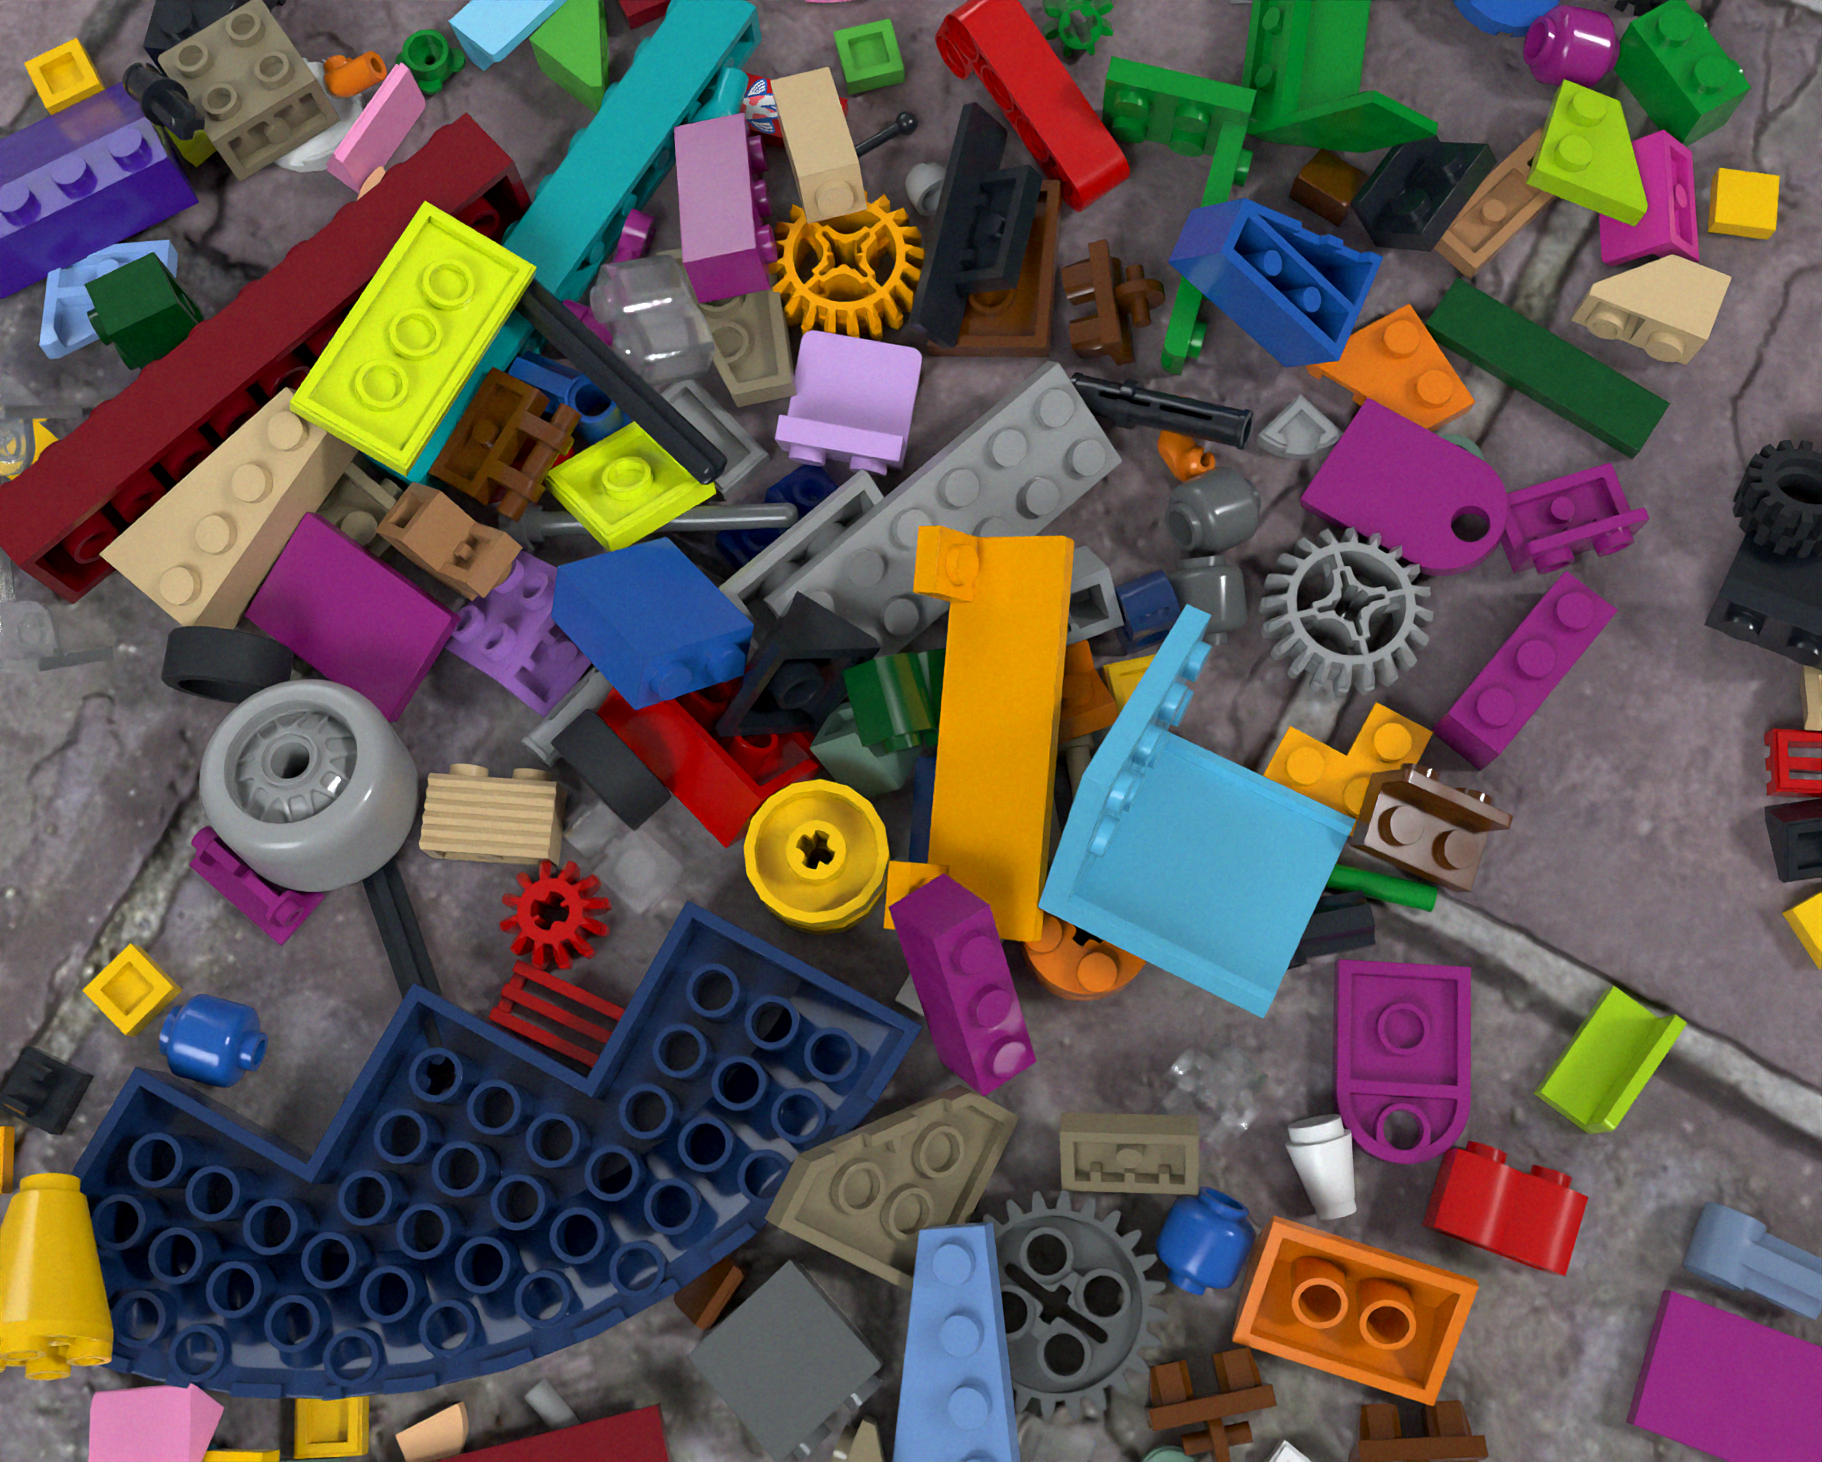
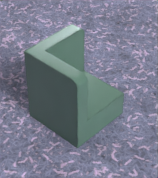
(856, 766)

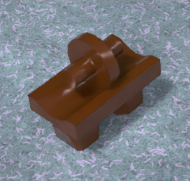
(1103, 280)
(1238, 1393)
(1445, 1430)

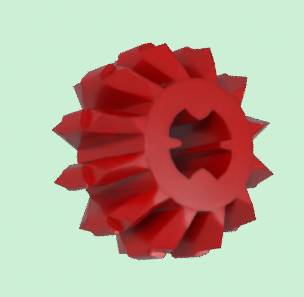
(549, 894)

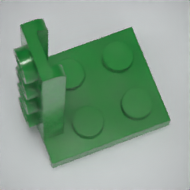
(1193, 120)

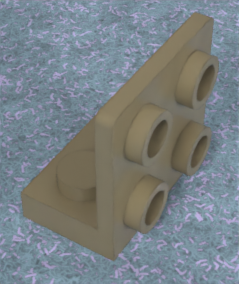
(250, 88)

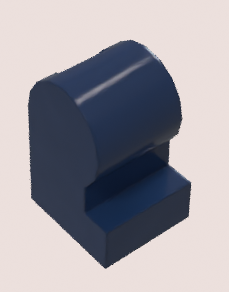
(1147, 611)

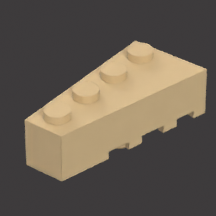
(230, 518)

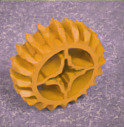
(849, 243)

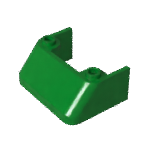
(1308, 80)

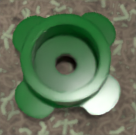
(426, 46)

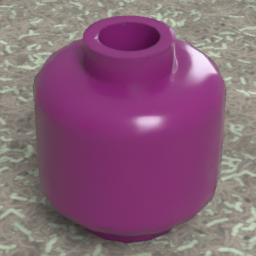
(1571, 46)

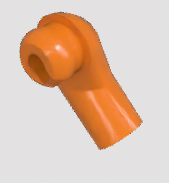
(350, 77)

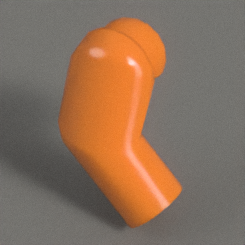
(1184, 455)

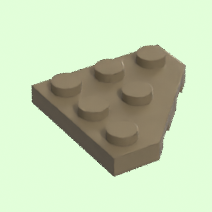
(893, 1177)

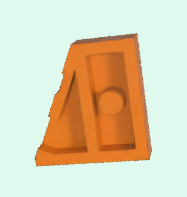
(1400, 369)

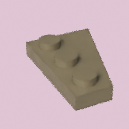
(749, 342)

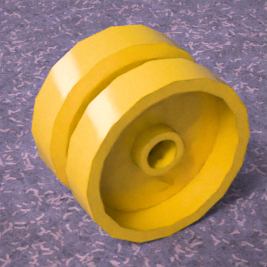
(810, 820)

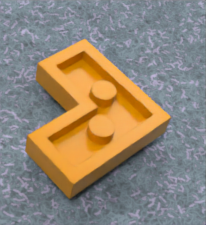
(1341, 779)

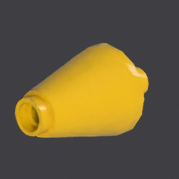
(51, 1281)

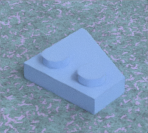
(67, 301)

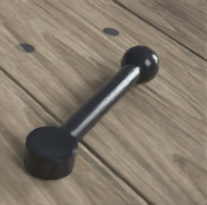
(905, 124)

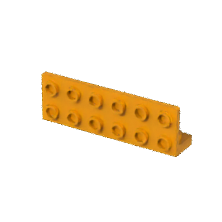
(994, 719)

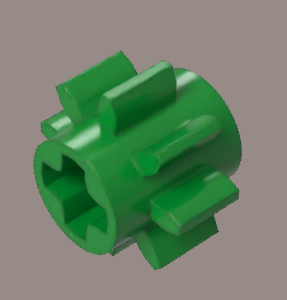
(1077, 36)

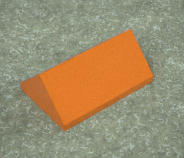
(1352, 1309)

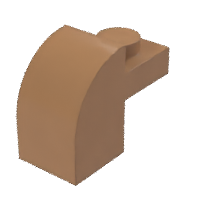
(448, 542)

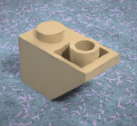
(1657, 307)

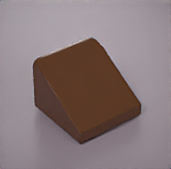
(1328, 186)
(711, 1293)

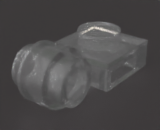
(634, 867)

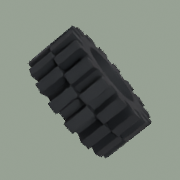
(1770, 511)

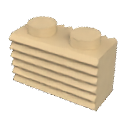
(493, 817)

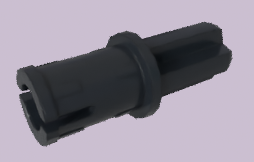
(162, 100)

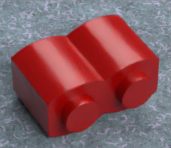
(1505, 1210)

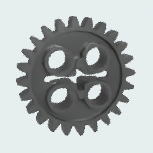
(1091, 1251)

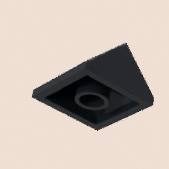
(796, 672)

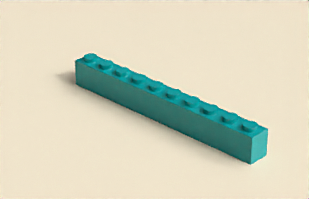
(606, 175)

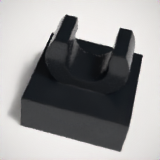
(44, 1090)

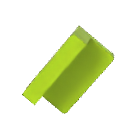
(1608, 1062)

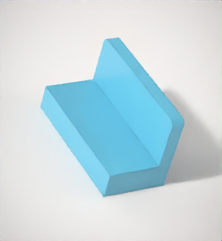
(496, 27)

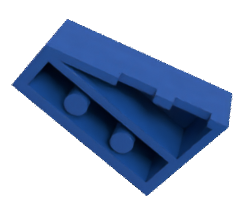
(1276, 279)

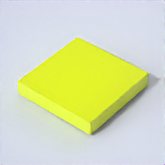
(625, 487)

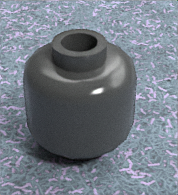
(1213, 512)
(1212, 588)

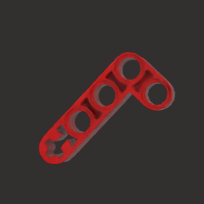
(1034, 95)

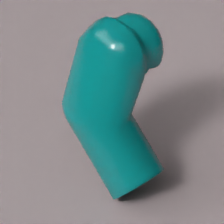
(727, 96)

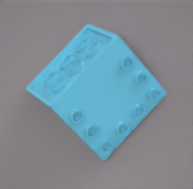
(1189, 849)

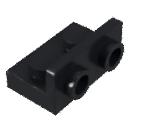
(1420, 191)

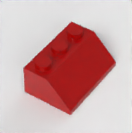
(712, 775)

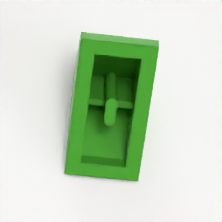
(575, 50)

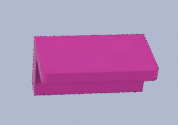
(1671, 211)

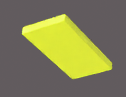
(413, 339)

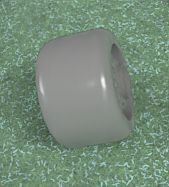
(309, 785)

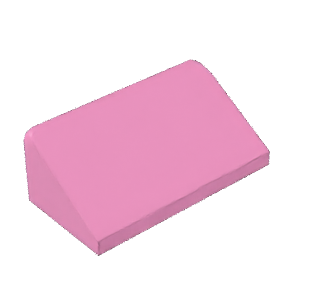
(378, 129)
(152, 1424)

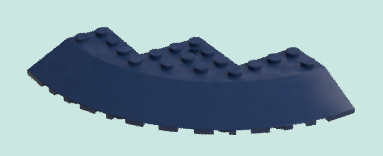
(485, 1214)

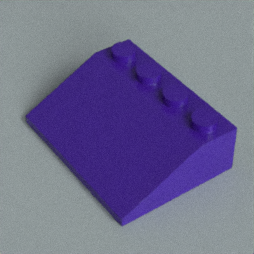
(83, 185)

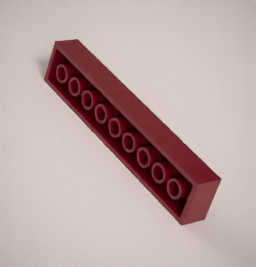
(232, 365)

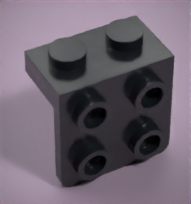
(1772, 601)

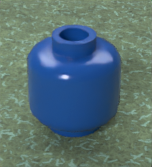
(212, 1040)
(1205, 1240)

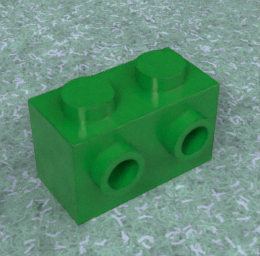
(1680, 72)

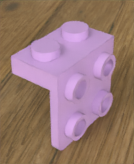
(851, 403)

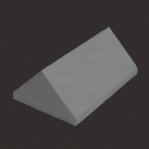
(795, 548)

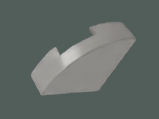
(1299, 432)

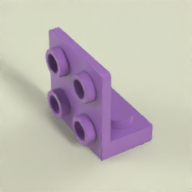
(517, 640)

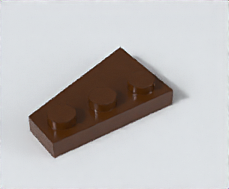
(1020, 318)

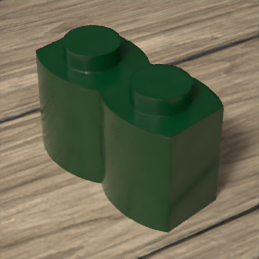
(898, 699)

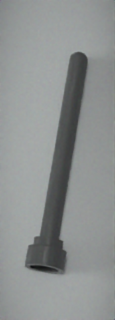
(538, 523)

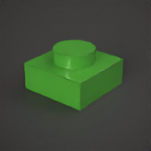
(869, 56)

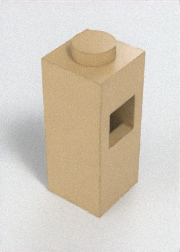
(819, 145)

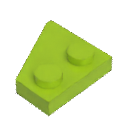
(1589, 155)

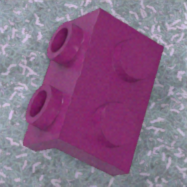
(1569, 518)

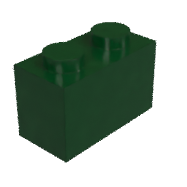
(142, 311)

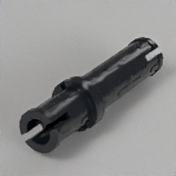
(1134, 405)

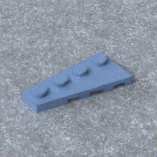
(956, 1358)

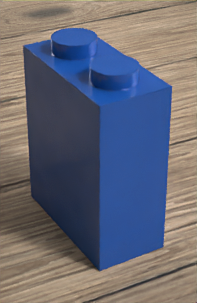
(651, 622)

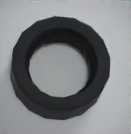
(223, 663)
(611, 769)

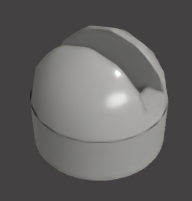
(925, 186)

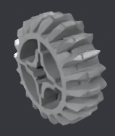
(1338, 563)

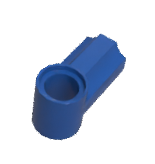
(572, 388)

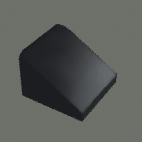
(1796, 839)

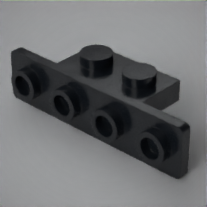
(976, 228)

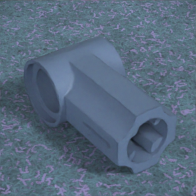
(1741, 1256)

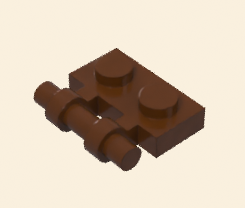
(492, 435)

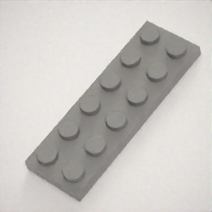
(993, 480)

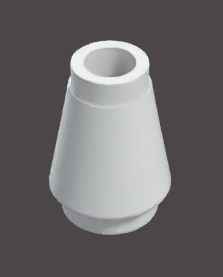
(1324, 1164)

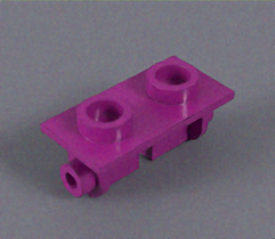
(268, 905)

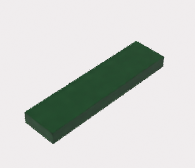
(1546, 368)

